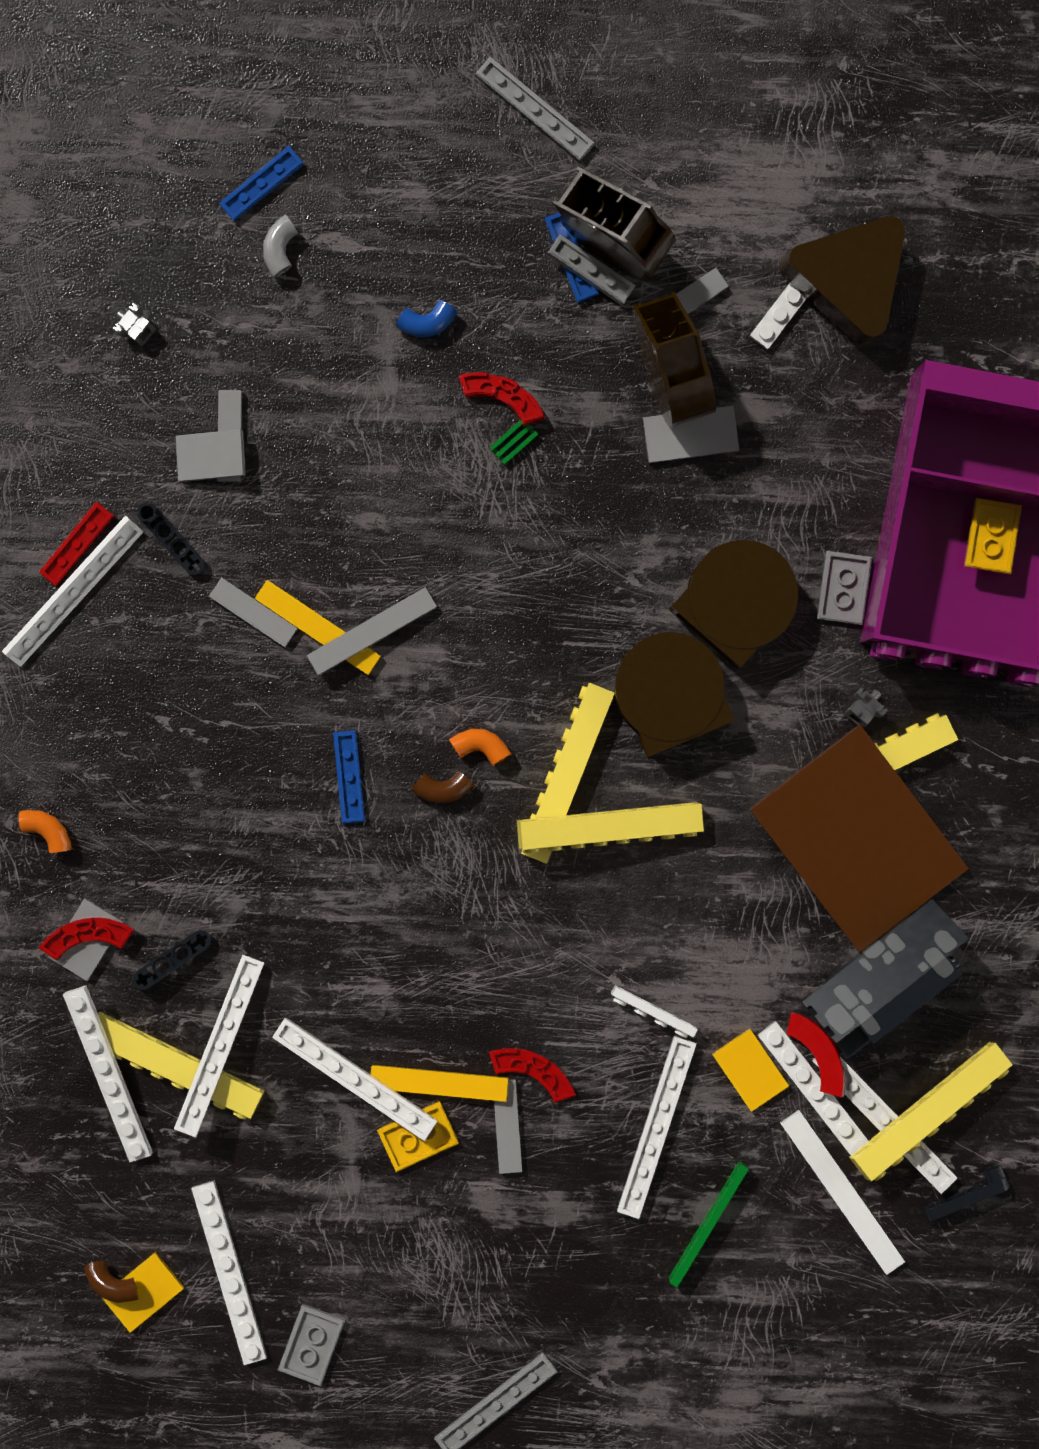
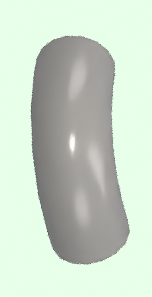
(275, 246)

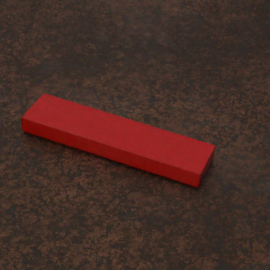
(76, 544)

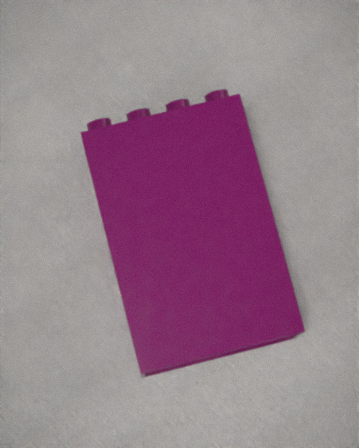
(957, 442)

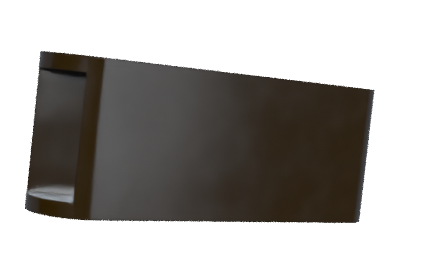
(850, 275)

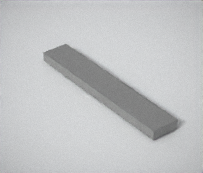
(534, 109)
(371, 631)
(496, 1403)

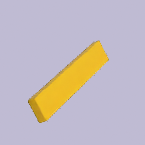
(311, 622)
(442, 1083)

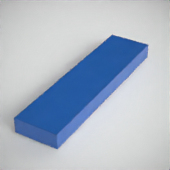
(261, 183)
(581, 289)
(349, 776)

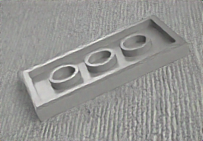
(695, 438)

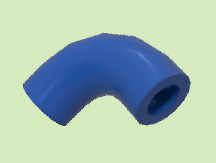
(428, 324)

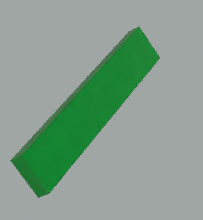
(708, 1223)

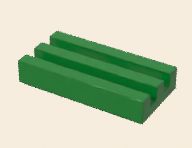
(498, 454)

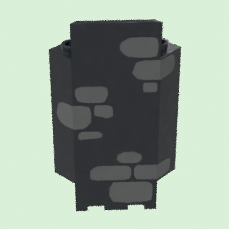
(888, 979)

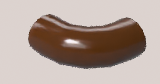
(443, 791)
(109, 1287)

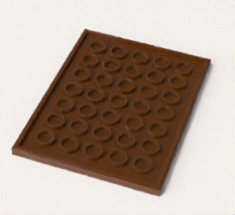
(859, 838)

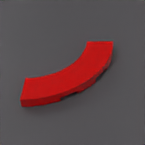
(503, 390)
(86, 930)
(824, 1051)
(536, 1066)

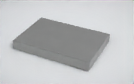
(210, 455)
(844, 588)
(86, 956)
(311, 1344)

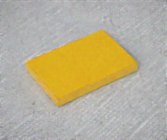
(992, 536)
(750, 1070)
(407, 1148)
(155, 1287)

